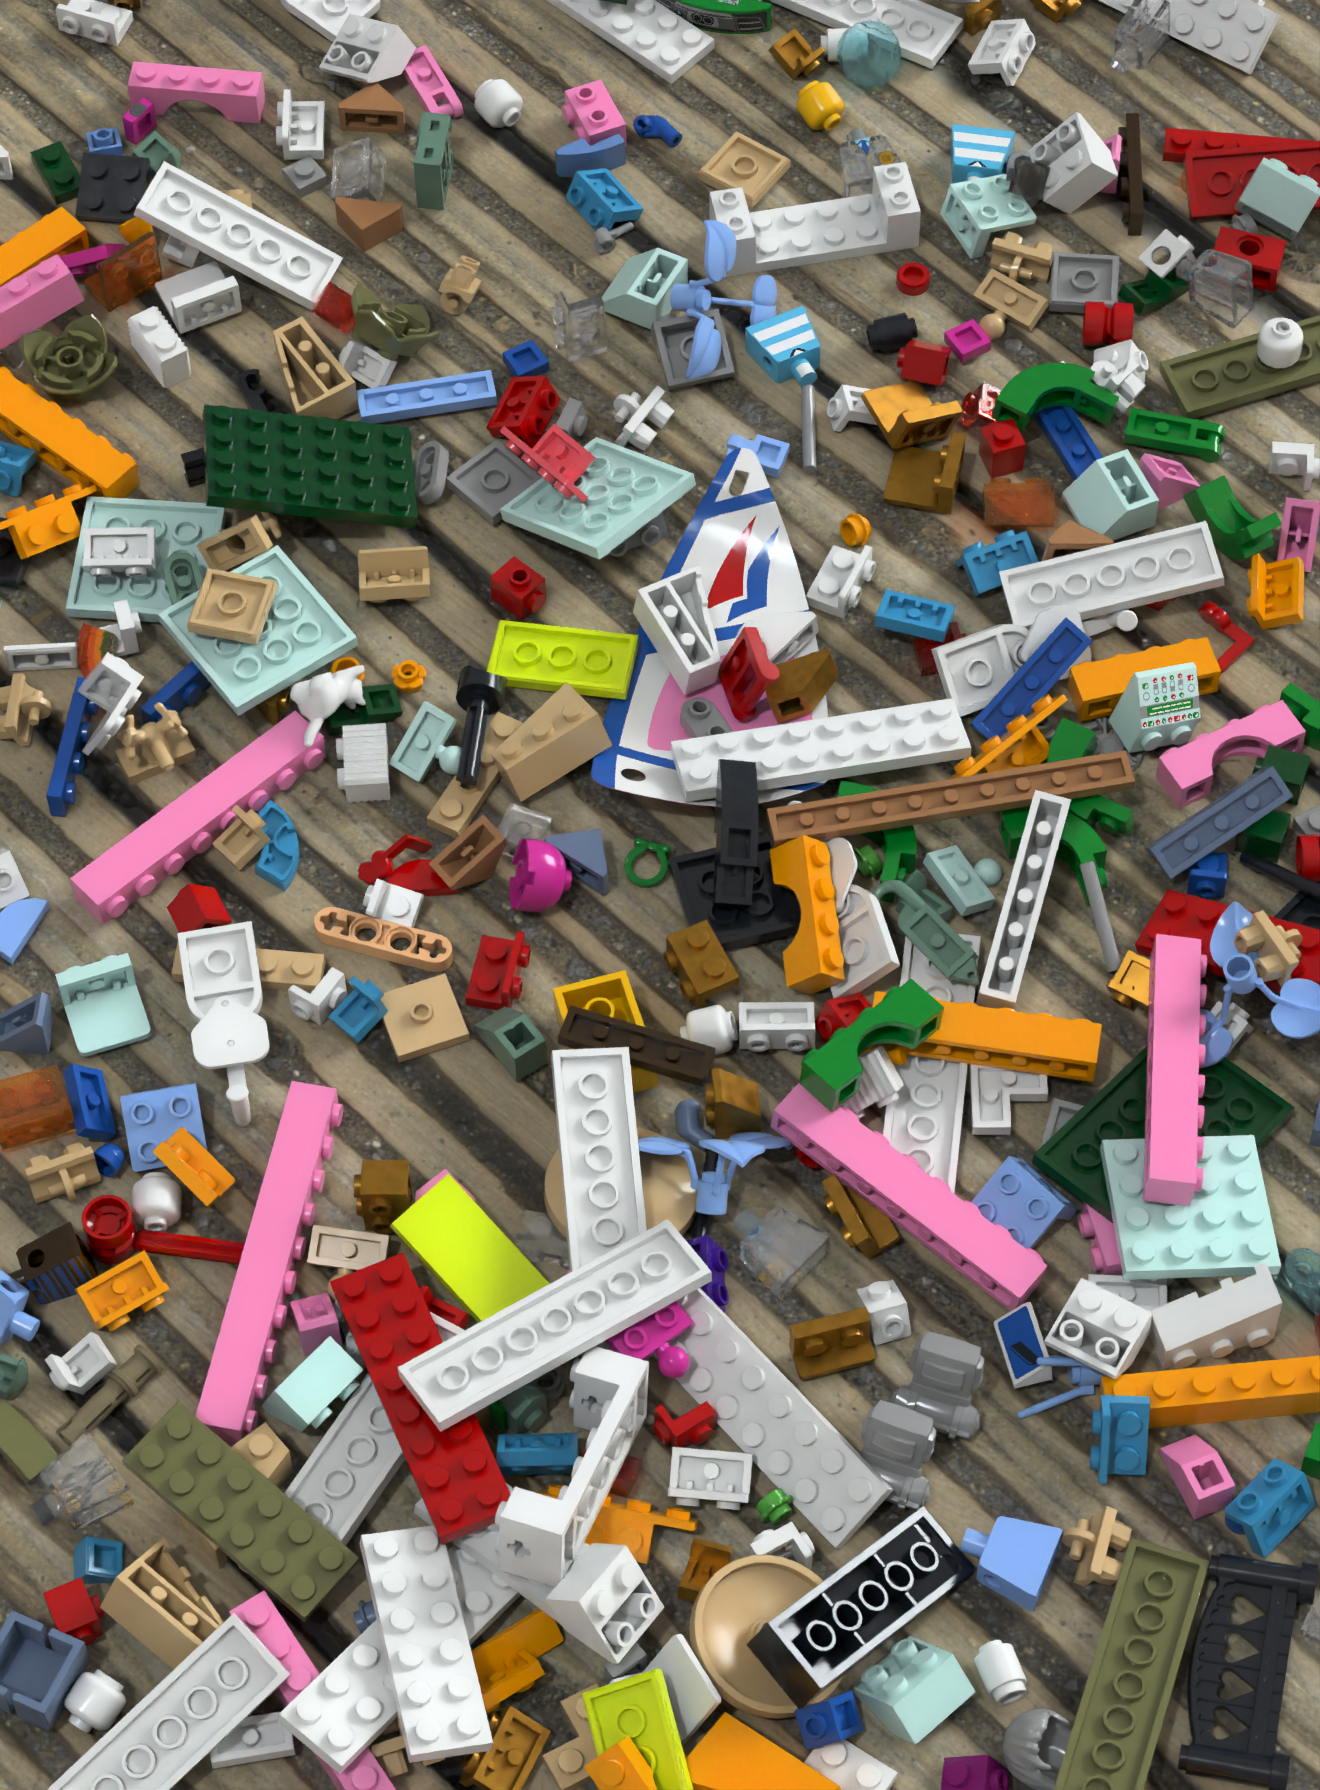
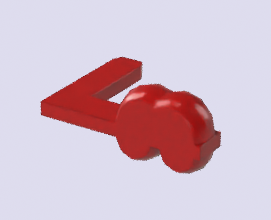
(1222, 623)
(381, 861)

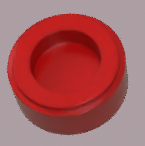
(913, 279)

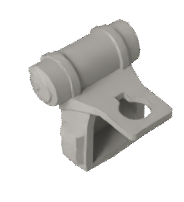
(943, 1383)
(896, 1448)

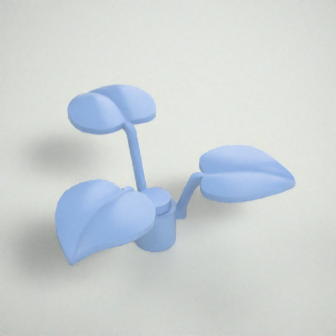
(694, 298)
(1296, 1009)
(714, 1186)

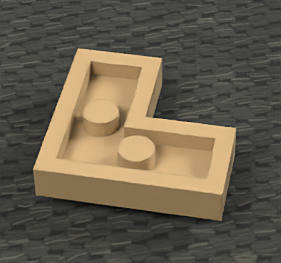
(568, 1760)

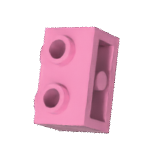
(592, 113)

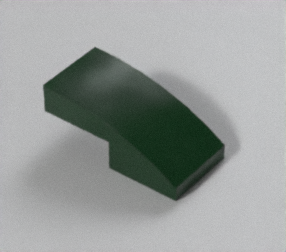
(1153, 291)
(380, 707)

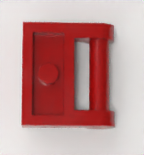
(740, 665)

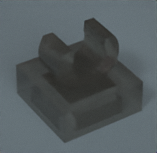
(1028, 179)

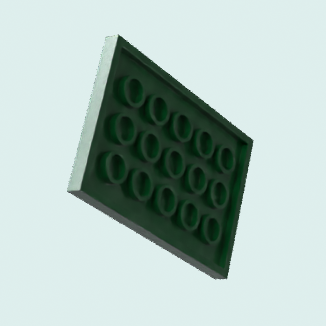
(308, 466)
(1231, 1103)

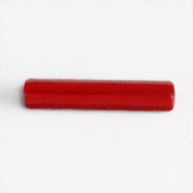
(189, 1246)

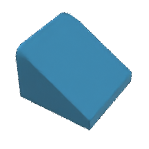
(98, 1560)

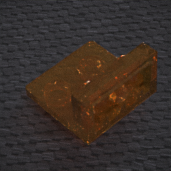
(126, 273)
(33, 1108)

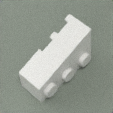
(680, 628)
(1217, 1322)

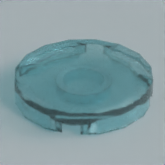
(869, 53)

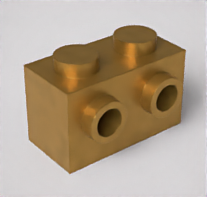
(382, 1193)

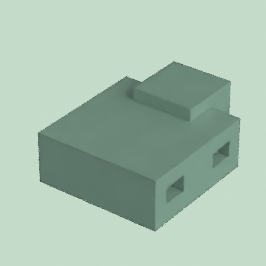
(433, 160)

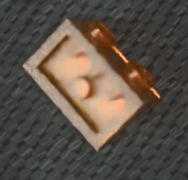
(1019, 503)

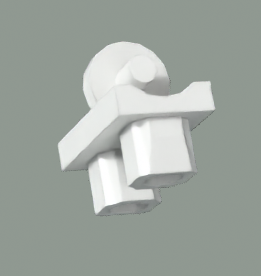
(1123, 384)
(652, 409)

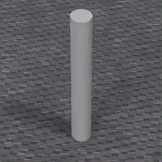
(808, 429)
(1100, 916)

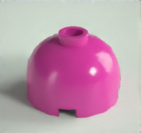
(538, 876)

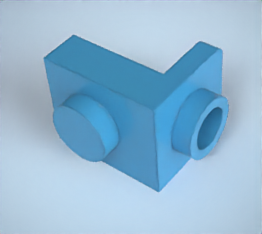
(359, 1010)

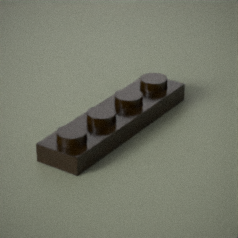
(1131, 185)
(647, 1047)

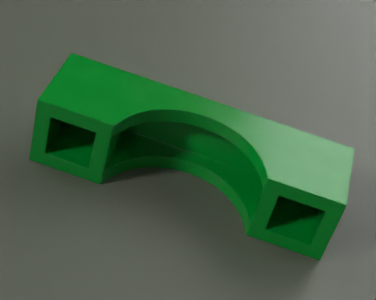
(902, 1018)

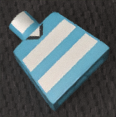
(979, 152)
(785, 347)

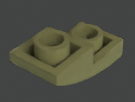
(23, 1444)

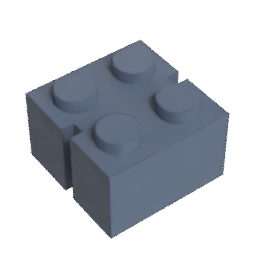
(36, 1677)

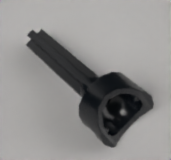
(479, 695)

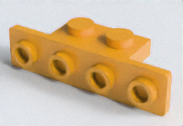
(47, 524)
(1018, 747)
(630, 1523)
(509, 1660)

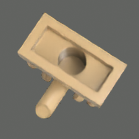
(239, 542)
(153, 746)

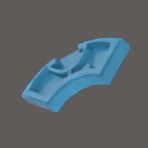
(281, 854)

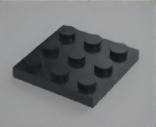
(772, 911)

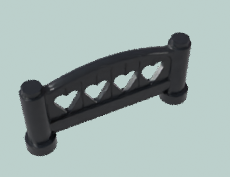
(1248, 1754)

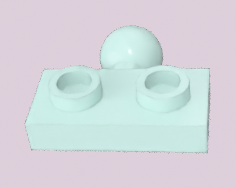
(425, 743)
(961, 882)

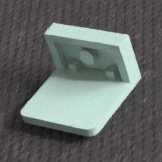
(103, 1005)

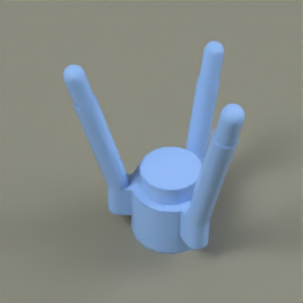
(1077, 1373)

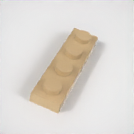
(459, 804)
(278, 969)

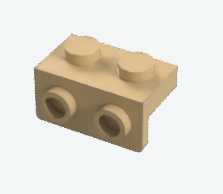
(394, 574)

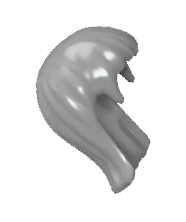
(1036, 1747)

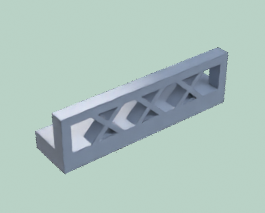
(1219, 821)

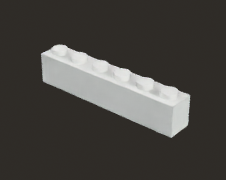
(1023, 901)

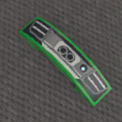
(722, 17)

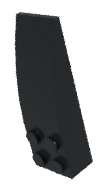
(860, 1607)

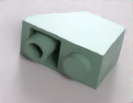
(514, 1041)

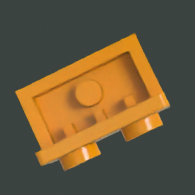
(1276, 591)
(122, 1290)

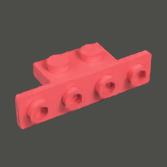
(557, 455)

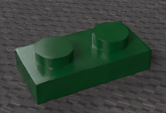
(57, 172)

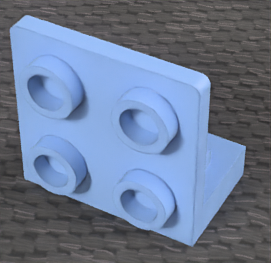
(155, 1117)
(1022, 1202)

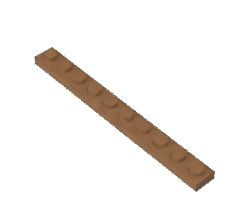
(950, 798)

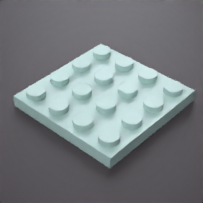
(622, 496)
(178, 530)
(295, 641)
(1220, 1232)

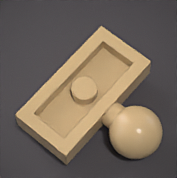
(1008, 301)
(346, 1250)

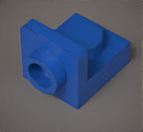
(1208, 876)
(829, 1720)

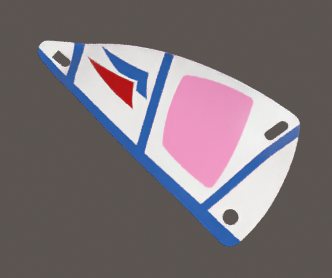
(744, 573)

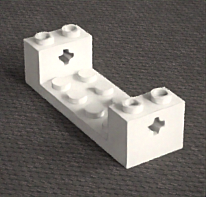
(822, 229)
(545, 1534)

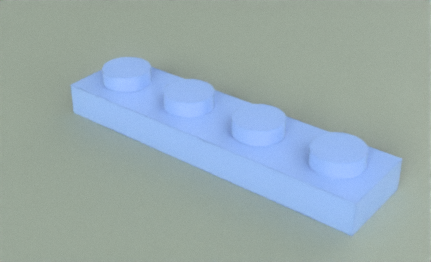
(426, 397)

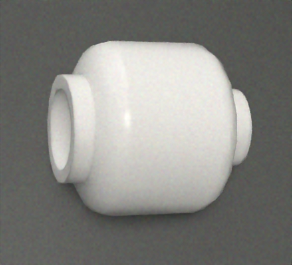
(498, 103)
(1279, 342)
(711, 1027)
(156, 1201)
(94, 1701)

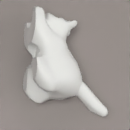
(324, 694)

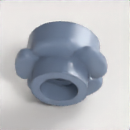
(365, 1615)

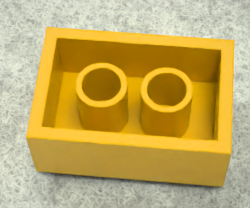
(607, 996)

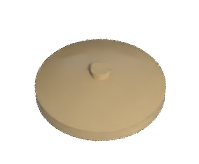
(664, 1184)
(730, 1613)

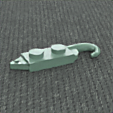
(932, 934)

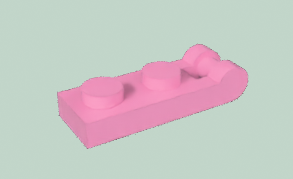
(431, 84)

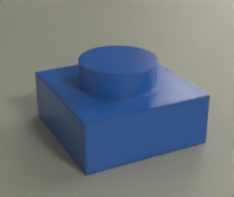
(526, 360)

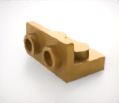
(831, 1343)
(513, 1753)

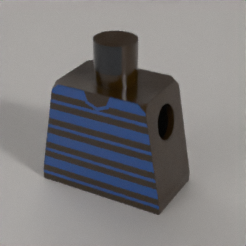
(55, 1265)

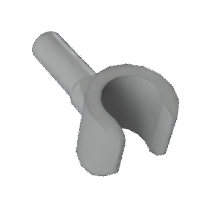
(605, 239)

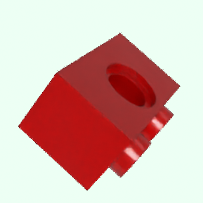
(1263, 251)

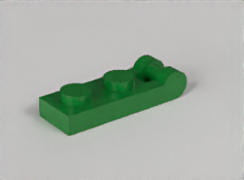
(1175, 434)

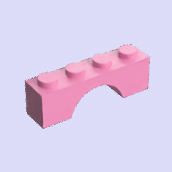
(233, 92)
(1188, 770)

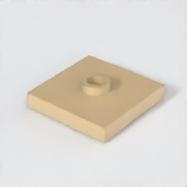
(744, 165)
(232, 606)
(423, 1018)

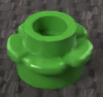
(868, 861)
(775, 1507)

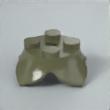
(393, 331)
(71, 363)

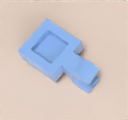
(769, 451)

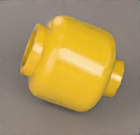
(820, 105)

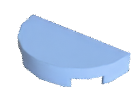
(18, 924)

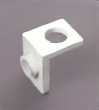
(1179, 248)
(11, 882)

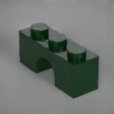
(1270, 832)

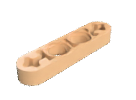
(381, 944)

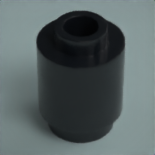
(891, 332)

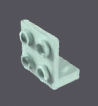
(983, 207)

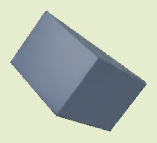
(584, 857)
(27, 1026)

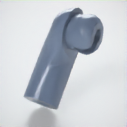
(688, 1123)

